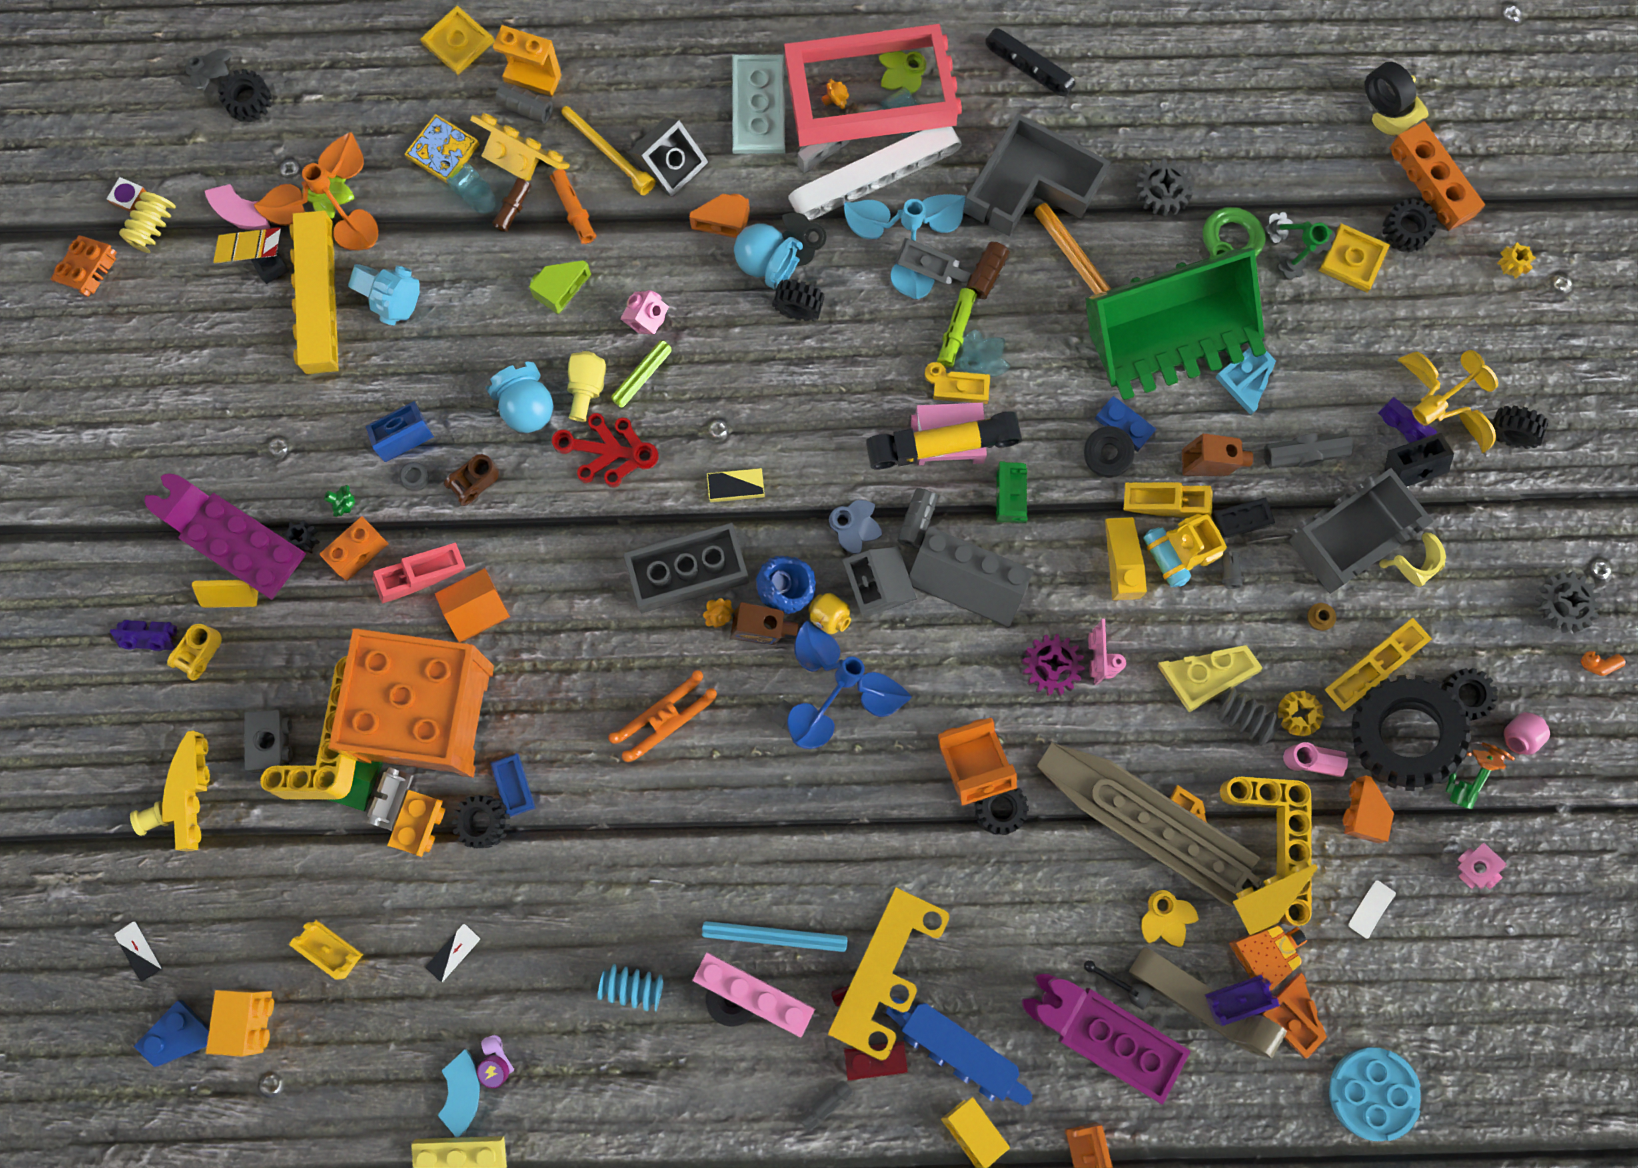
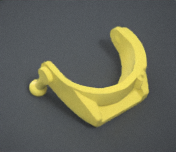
(1398, 125)
(1433, 562)

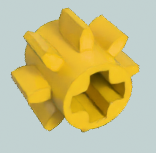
(1516, 260)

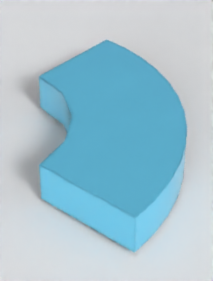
(462, 1093)

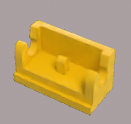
(326, 950)
(975, 1133)

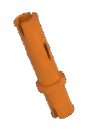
(576, 214)

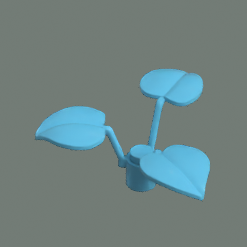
(870, 218)

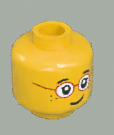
(829, 613)

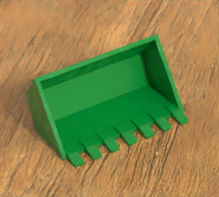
(1178, 320)

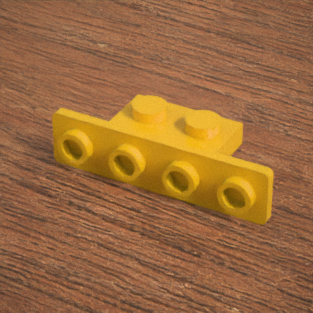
(514, 152)

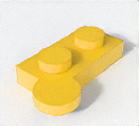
(957, 385)

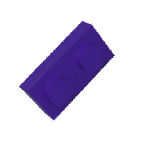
(1399, 416)

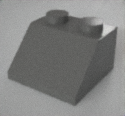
(669, 155)

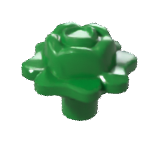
(341, 500)

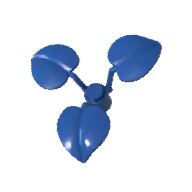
(818, 649)

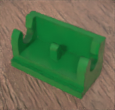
(1011, 492)

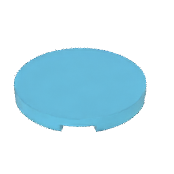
(1375, 1094)

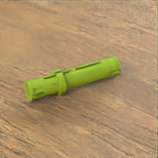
(954, 336)

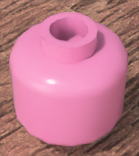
(1526, 733)

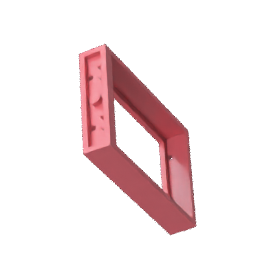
(878, 122)

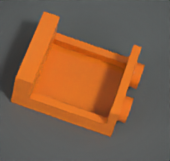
(976, 761)

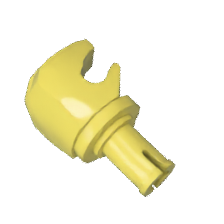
(585, 382)

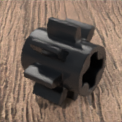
(307, 534)

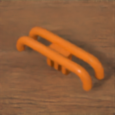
(663, 717)

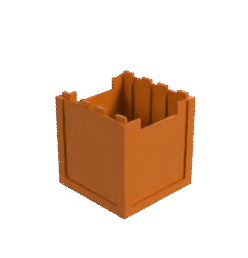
(410, 702)

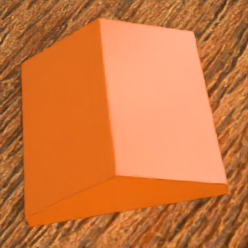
(472, 605)

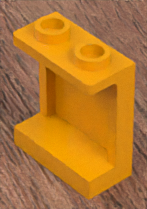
(530, 60)

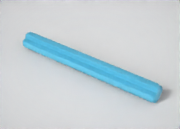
(774, 936)

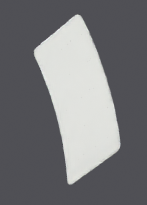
(1371, 909)

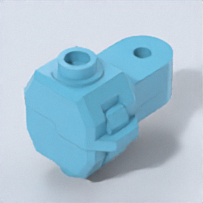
(389, 292)

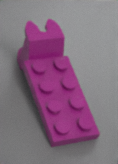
(226, 535)
(1108, 1036)

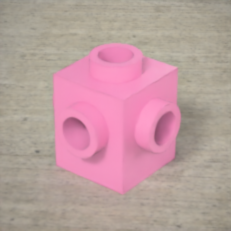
(645, 312)
(1486, 857)

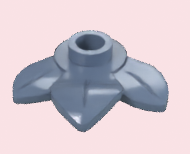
(859, 526)

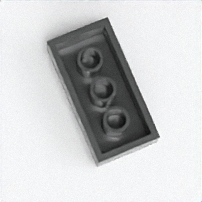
(686, 568)

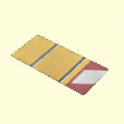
(247, 245)

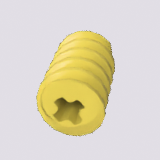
(145, 220)

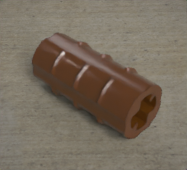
(988, 269)

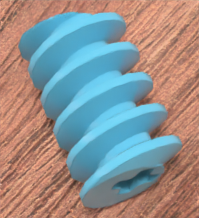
(630, 987)

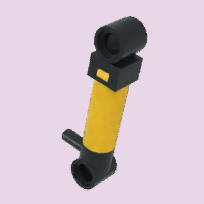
(908, 446)

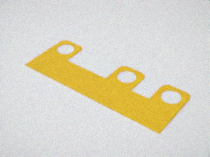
(875, 976)

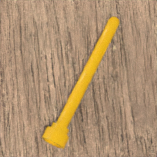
(642, 181)

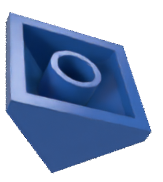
(398, 432)

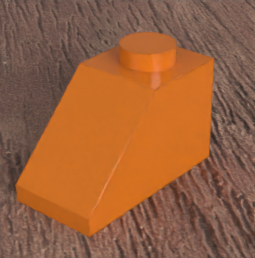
(722, 215)

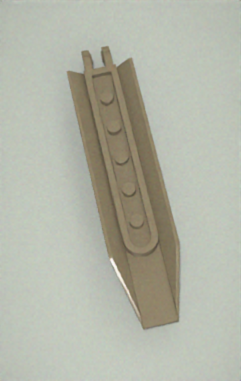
(1152, 822)

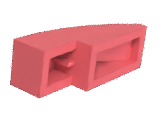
(417, 572)

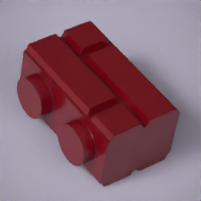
(862, 1065)

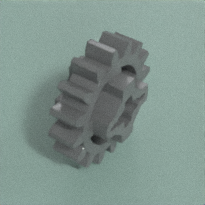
(1161, 189)
(1568, 602)

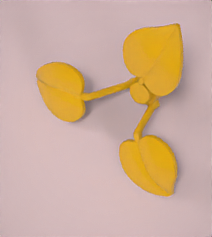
(1434, 407)

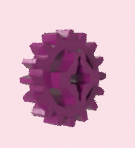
(1041, 664)

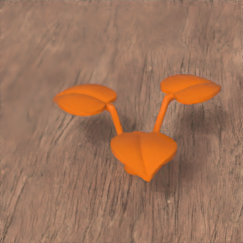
(342, 159)

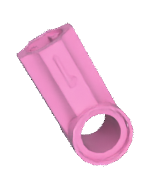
(1316, 759)

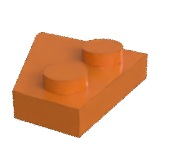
(1298, 1017)

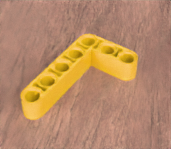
(290, 781)
(1286, 836)

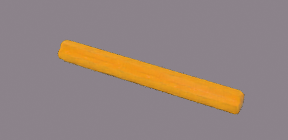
(1071, 249)

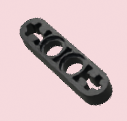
(1030, 62)

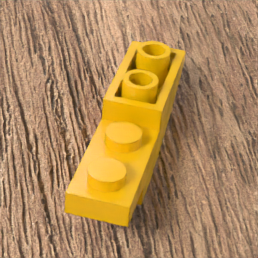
(185, 778)

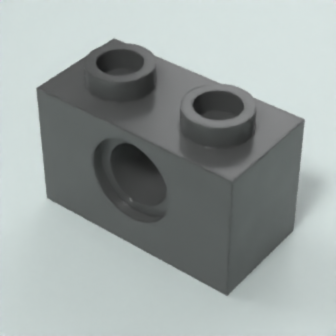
(257, 729)

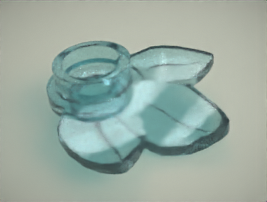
(986, 354)

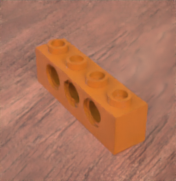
(1436, 162)

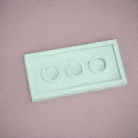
(758, 104)

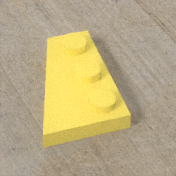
(459, 1152)

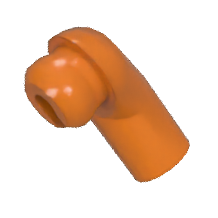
(1599, 666)

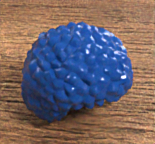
(786, 584)

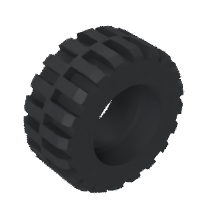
(1419, 696)

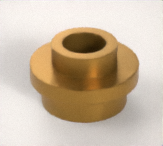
(1314, 620)

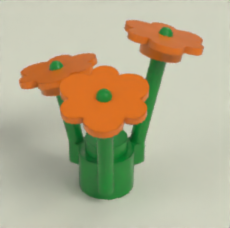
(1466, 793)

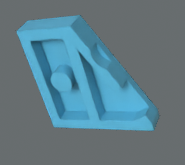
(1247, 379)

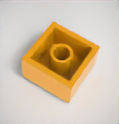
(239, 1022)

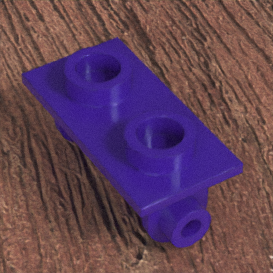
(134, 635)

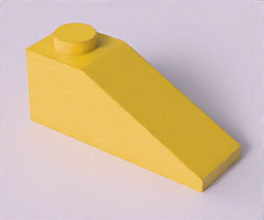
(1125, 559)

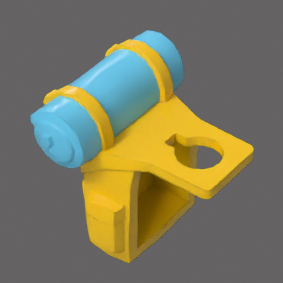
(1188, 545)

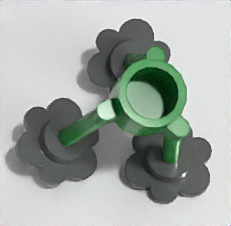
(1315, 237)

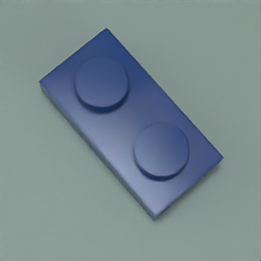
(1121, 416)

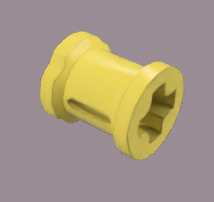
(147, 819)

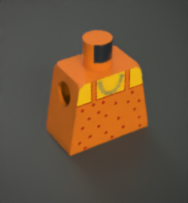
(1269, 953)

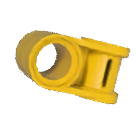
(194, 652)

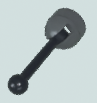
(1138, 993)

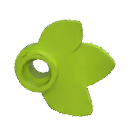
(899, 72)
(340, 192)

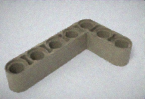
(1252, 1033)

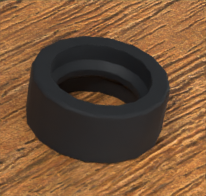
(1399, 81)

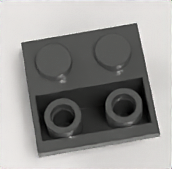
(879, 580)

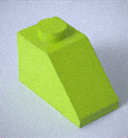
(559, 283)

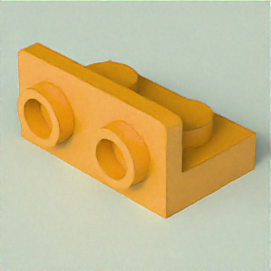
(415, 823)

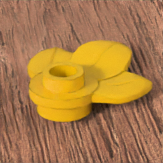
(1167, 923)

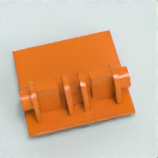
(81, 263)

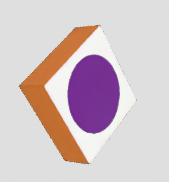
(125, 194)

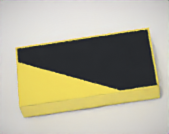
(735, 485)

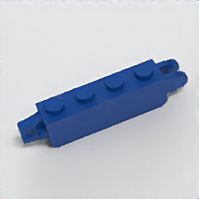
(962, 1051)

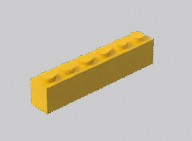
(314, 292)

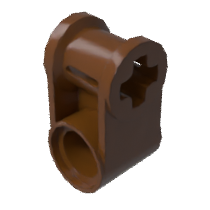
(471, 480)

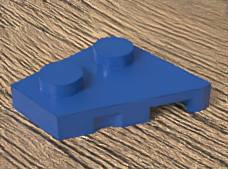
(174, 1035)

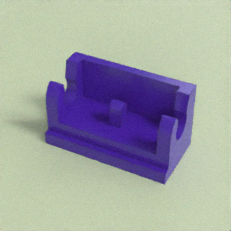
(1241, 1000)

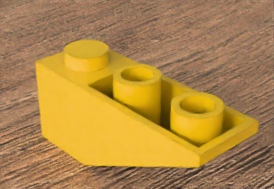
(1268, 905)

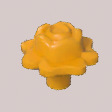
(836, 94)
(718, 612)

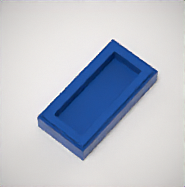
(512, 785)

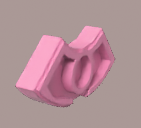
(235, 209)

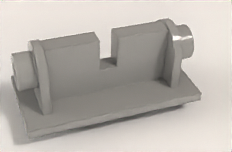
(394, 788)

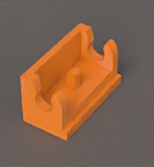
(1088, 1146)

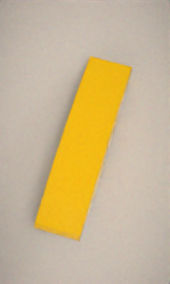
(1377, 664)

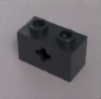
(1420, 459)

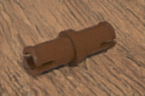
(512, 204)

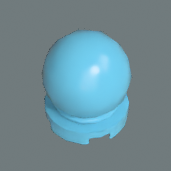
(763, 253)
(522, 399)

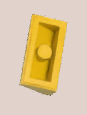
(225, 593)

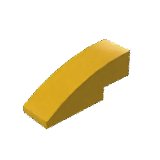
(1168, 499)

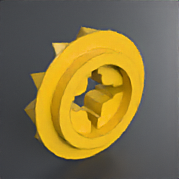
(1297, 725)

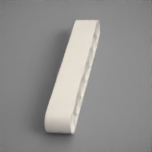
(874, 171)

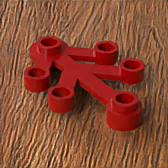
(609, 450)

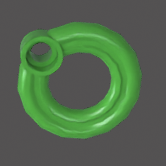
(1234, 215)

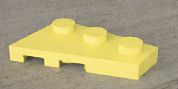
(1210, 675)

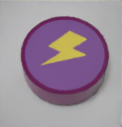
(493, 1071)

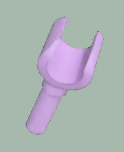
(494, 1045)

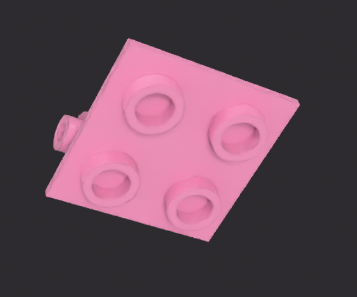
(1103, 664)

